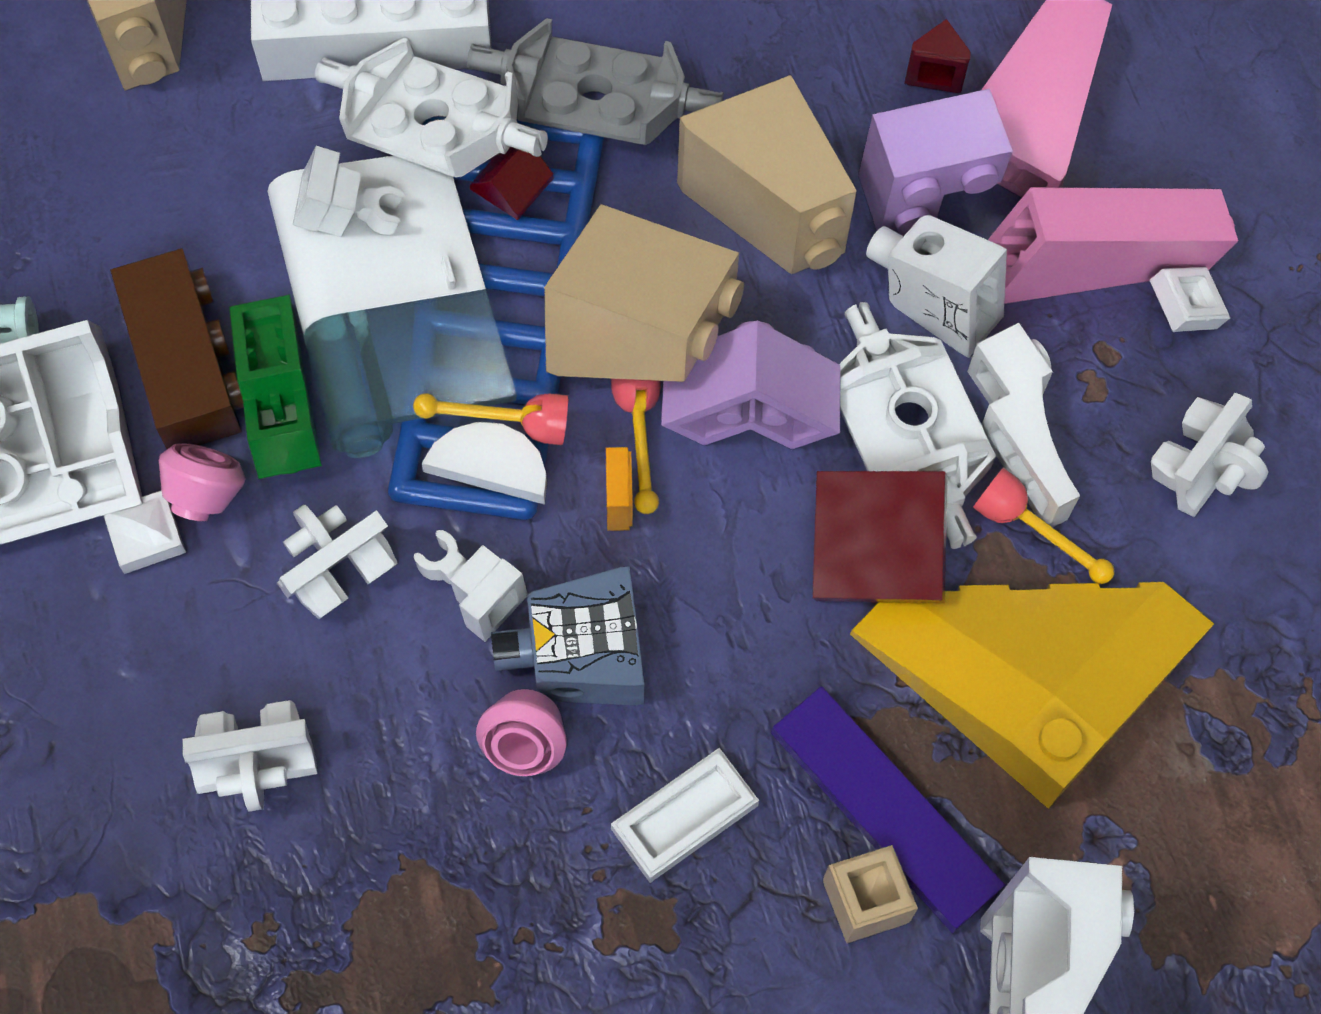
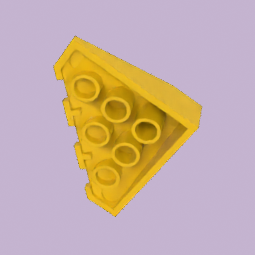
(1037, 670)

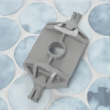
(554, 72)

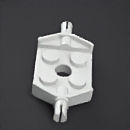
(396, 92)
(913, 369)

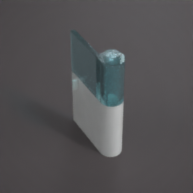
(392, 309)

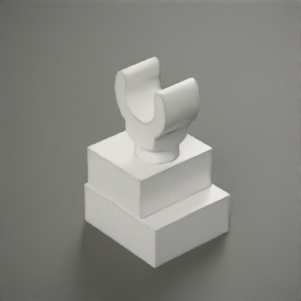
(332, 195)
(483, 585)

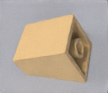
(141, 37)
(769, 175)
(637, 300)

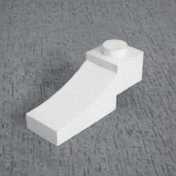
(1013, 378)

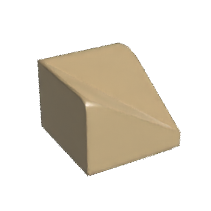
(869, 894)

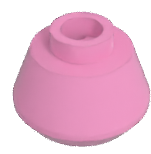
(198, 480)
(522, 733)

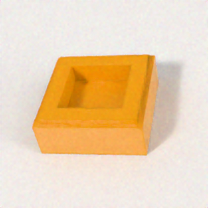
(619, 489)

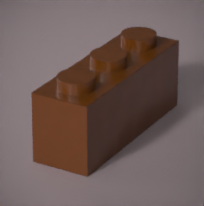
(178, 349)

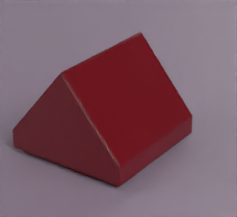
(938, 60)
(513, 181)

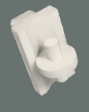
(1221, 459)
(361, 544)
(250, 757)

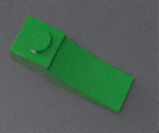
(274, 387)

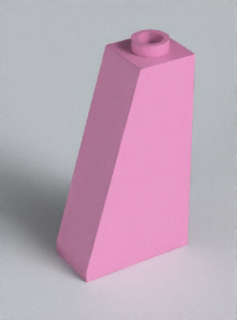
(1045, 89)
(1108, 237)

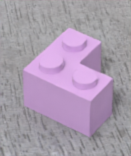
(929, 152)
(757, 384)

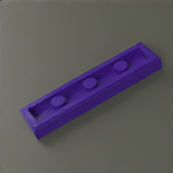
(887, 808)

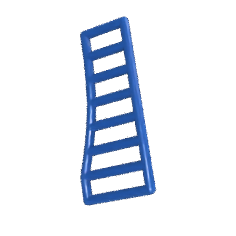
(420, 434)

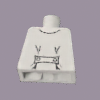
(944, 279)

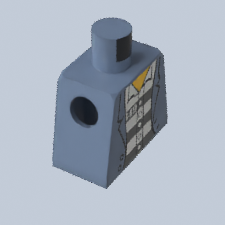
(579, 641)

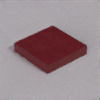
(880, 536)

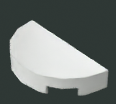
(491, 459)

